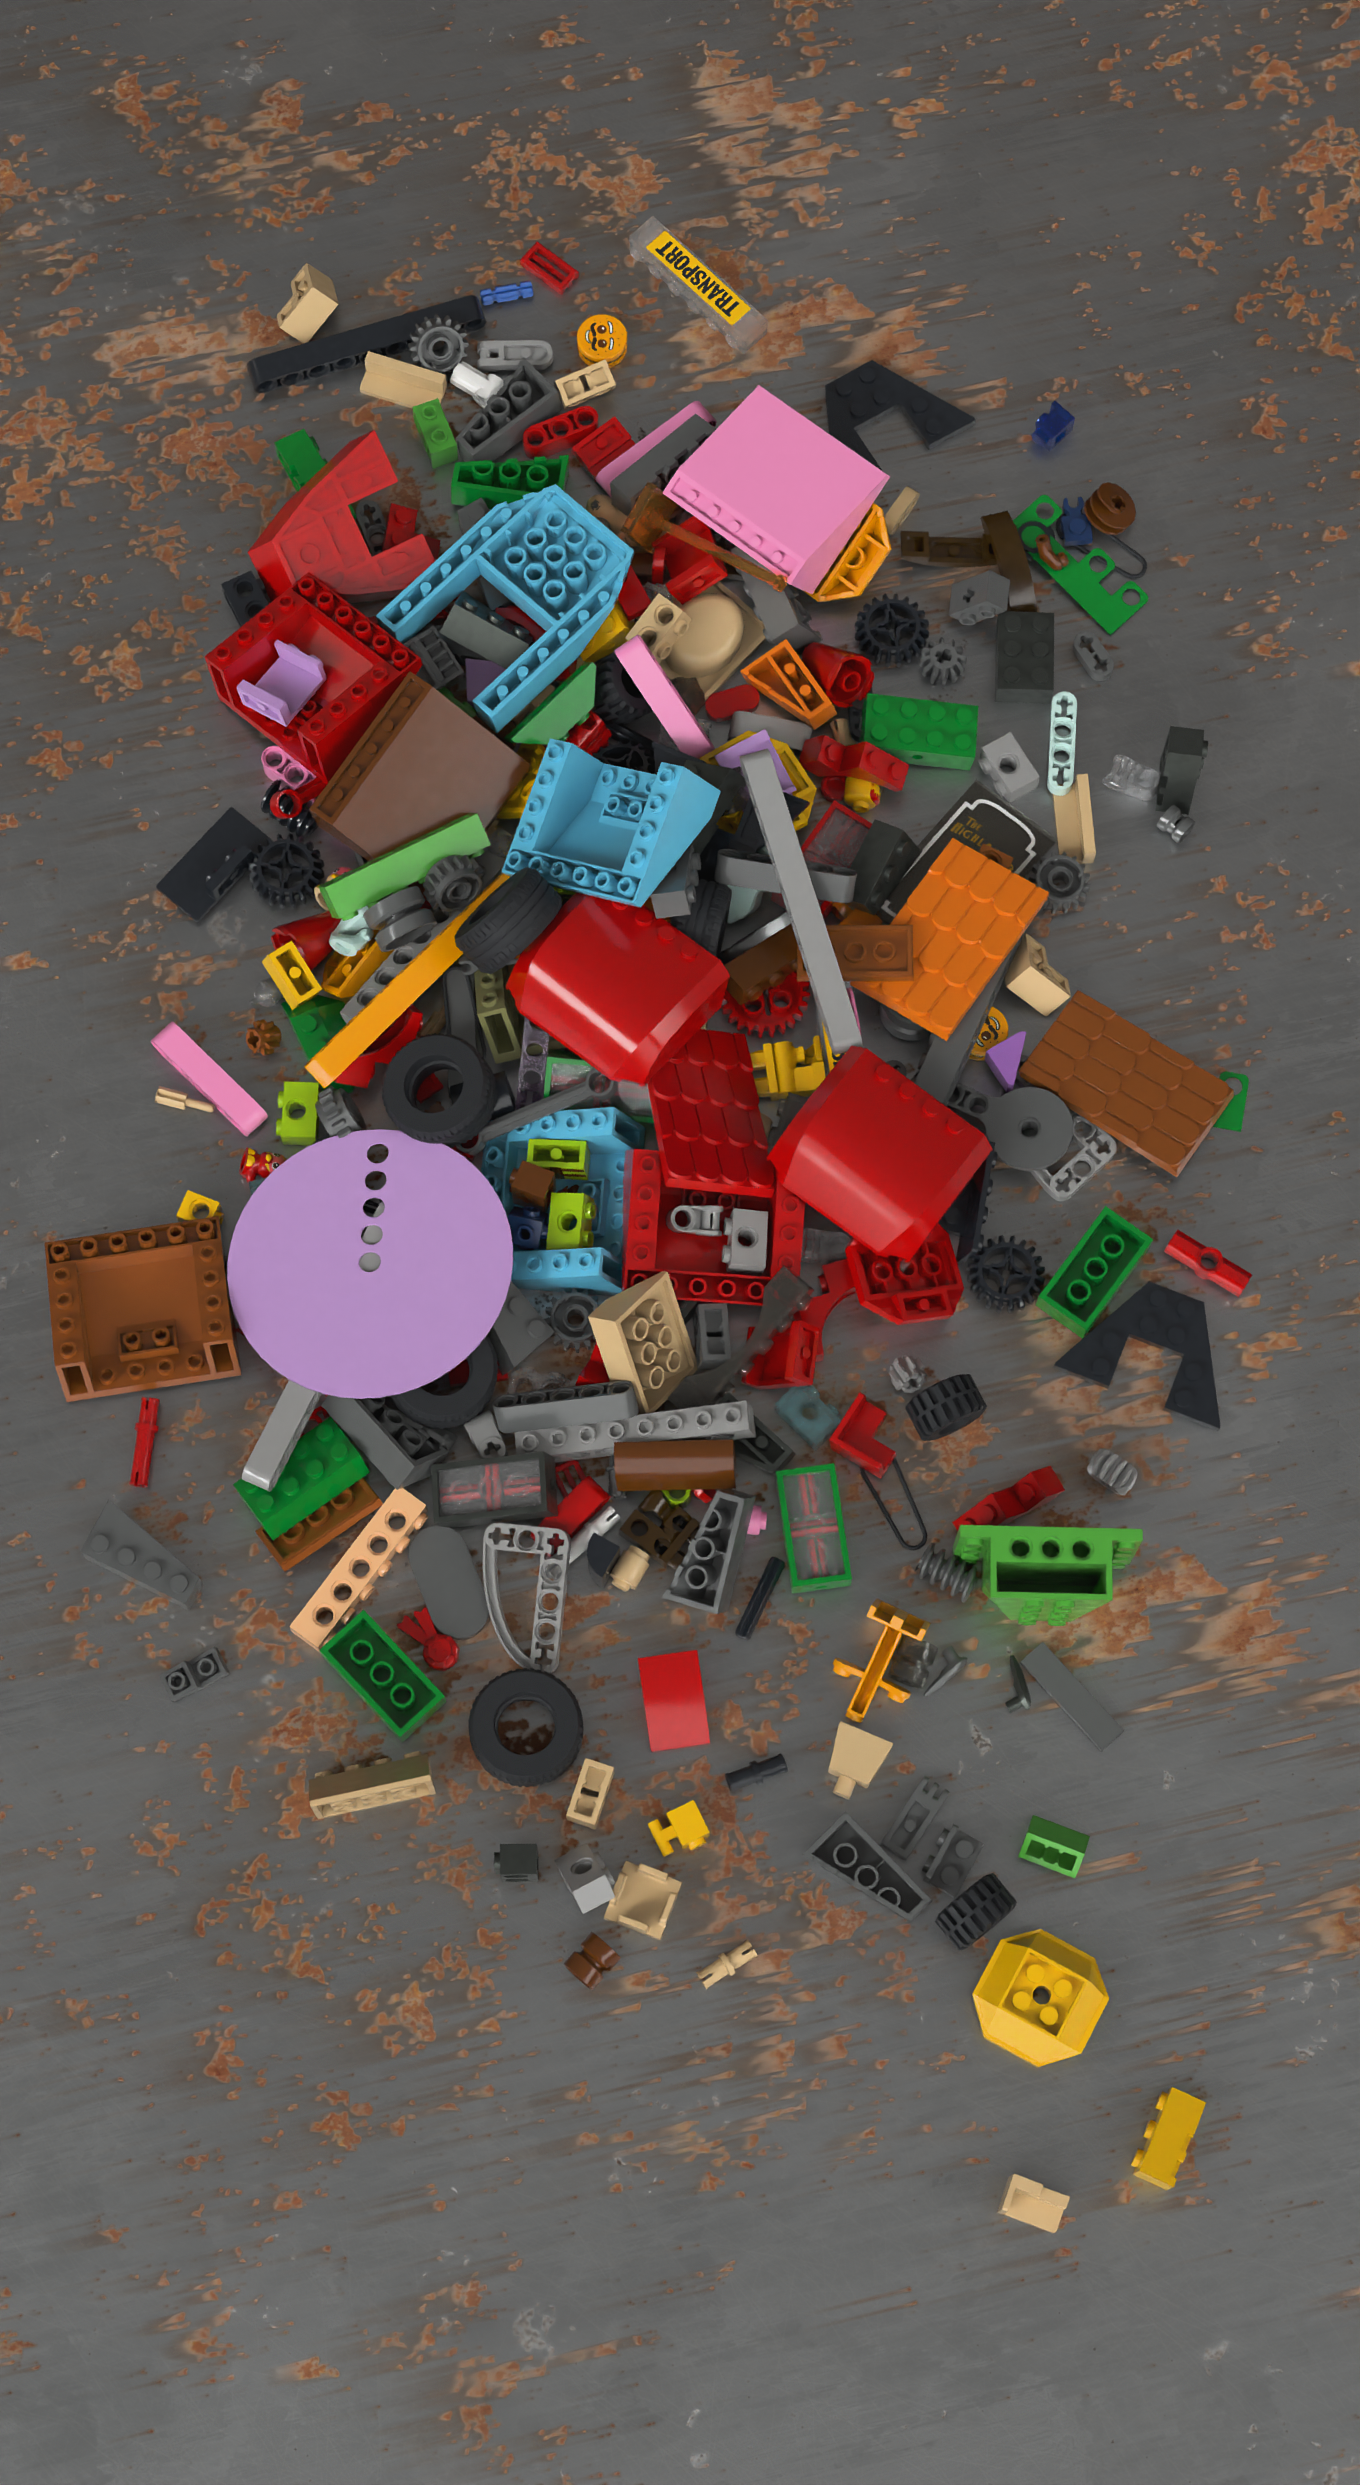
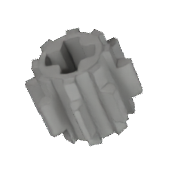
(907, 1373)

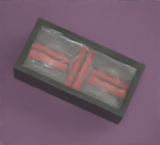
(494, 1490)

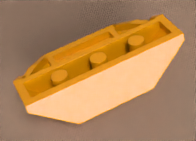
(857, 560)
(347, 974)

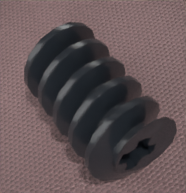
(302, 824)

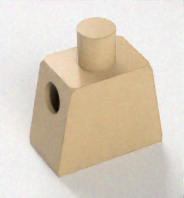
(856, 1758)

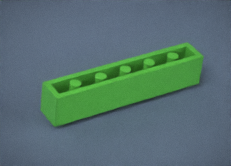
(402, 866)

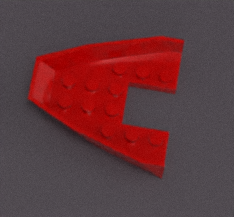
(321, 536)

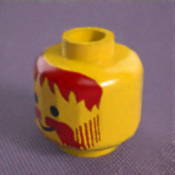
(861, 794)

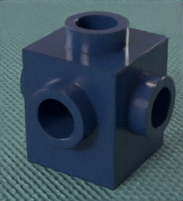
(528, 1227)

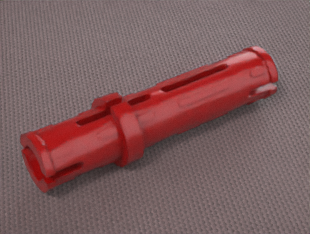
(144, 1442)

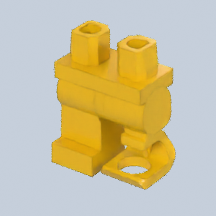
(782, 1075)

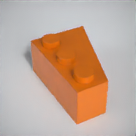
(790, 684)

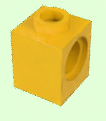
(193, 1202)

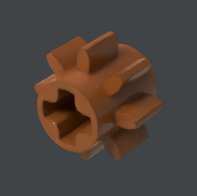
(263, 1037)

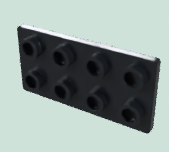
(212, 865)
(970, 1212)

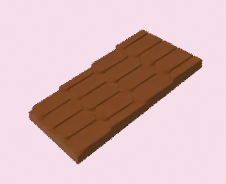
(1127, 1083)

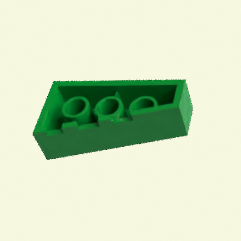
(301, 458)
(506, 480)

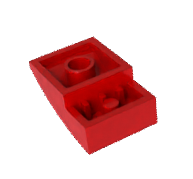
(673, 1700)

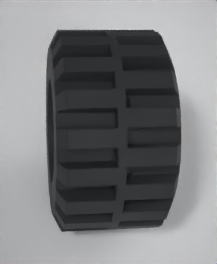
(612, 698)
(946, 1407)
(975, 1911)

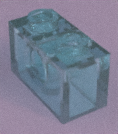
(815, 1430)

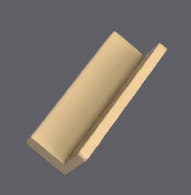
(401, 381)
(1075, 821)

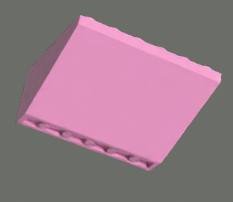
(778, 488)

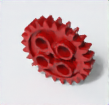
(789, 991)

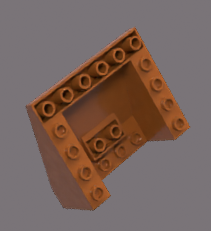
(141, 1309)

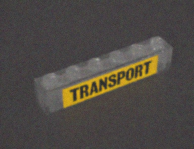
(697, 285)

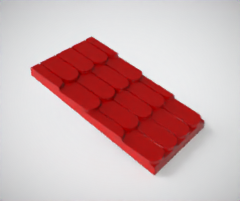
(711, 1118)

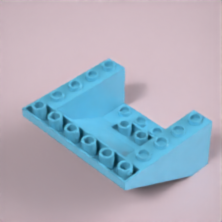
(607, 825)
(608, 1137)

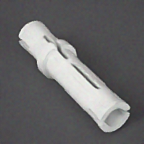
(581, 1540)

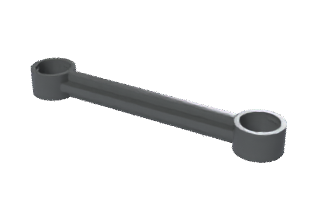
(540, 1110)

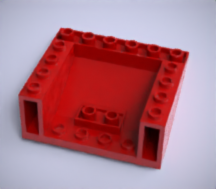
(357, 656)
(694, 1259)

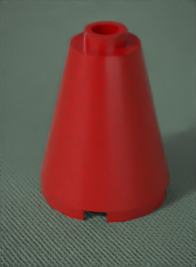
(839, 672)
(309, 936)

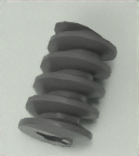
(947, 1572)

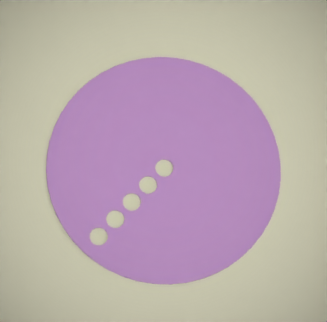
(382, 1330)

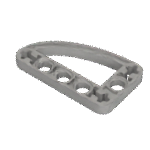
(1087, 1154)
(545, 1586)

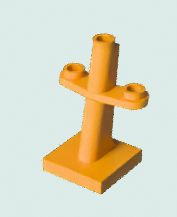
(897, 1623)

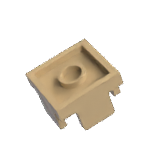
(643, 1899)

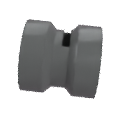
(1175, 824)

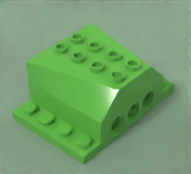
(1046, 1570)

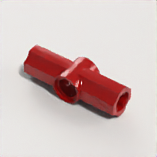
(1223, 1274)

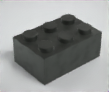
(1024, 657)

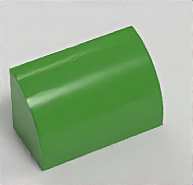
(1054, 1846)

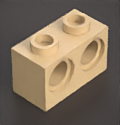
(585, 384)
(653, 624)
(590, 1793)

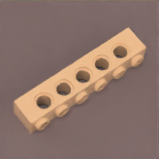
(398, 1504)

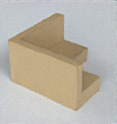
(309, 306)
(1036, 980)
(1032, 2203)

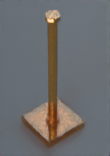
(652, 516)

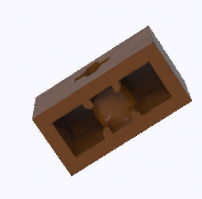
(532, 1186)

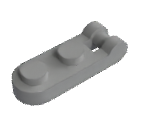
(511, 352)

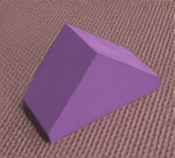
(1005, 1059)

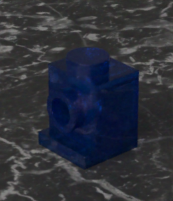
(1053, 427)

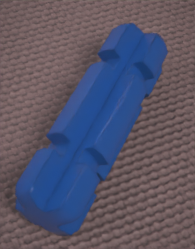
(506, 292)

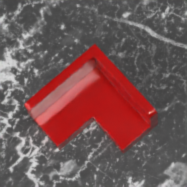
(856, 1440)

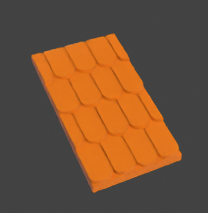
(963, 928)

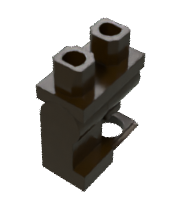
(664, 1541)

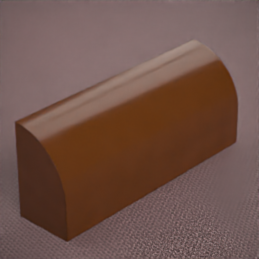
(675, 1465)

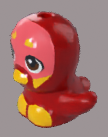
(259, 1164)

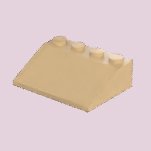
(645, 1340)
(371, 1786)

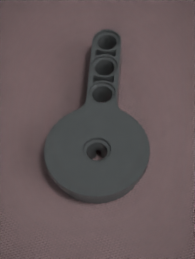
(1016, 1112)

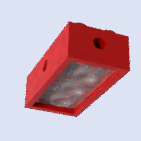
(834, 843)

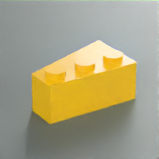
(1168, 2138)

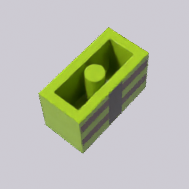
(565, 1157)

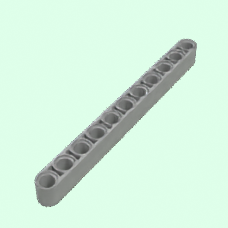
(800, 901)
(295, 1405)

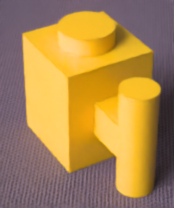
(686, 1826)

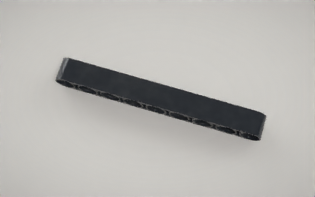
(351, 347)

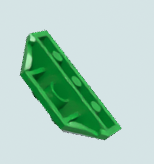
(560, 710)
(315, 1026)

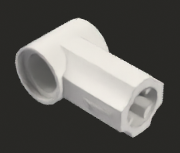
(476, 382)

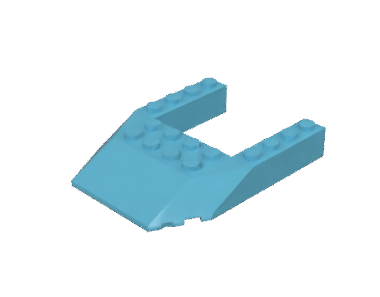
(545, 560)

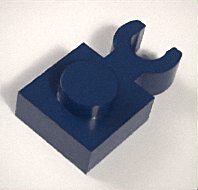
(1075, 527)

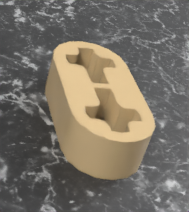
(901, 509)

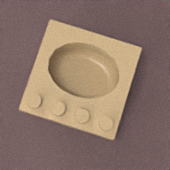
(718, 639)

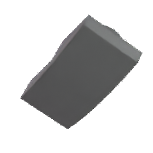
(194, 1674)

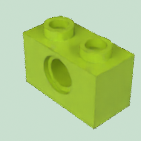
(301, 1130)
(564, 1209)

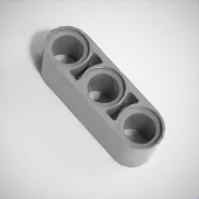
(779, 729)

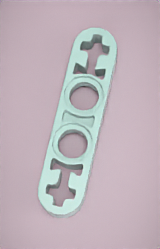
(1064, 743)

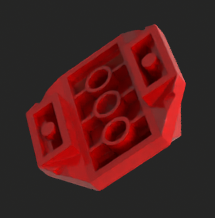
(921, 1293)

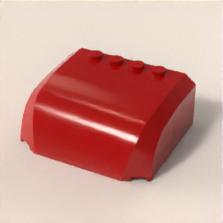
(617, 986)
(878, 1155)

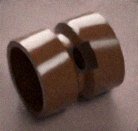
(592, 1961)

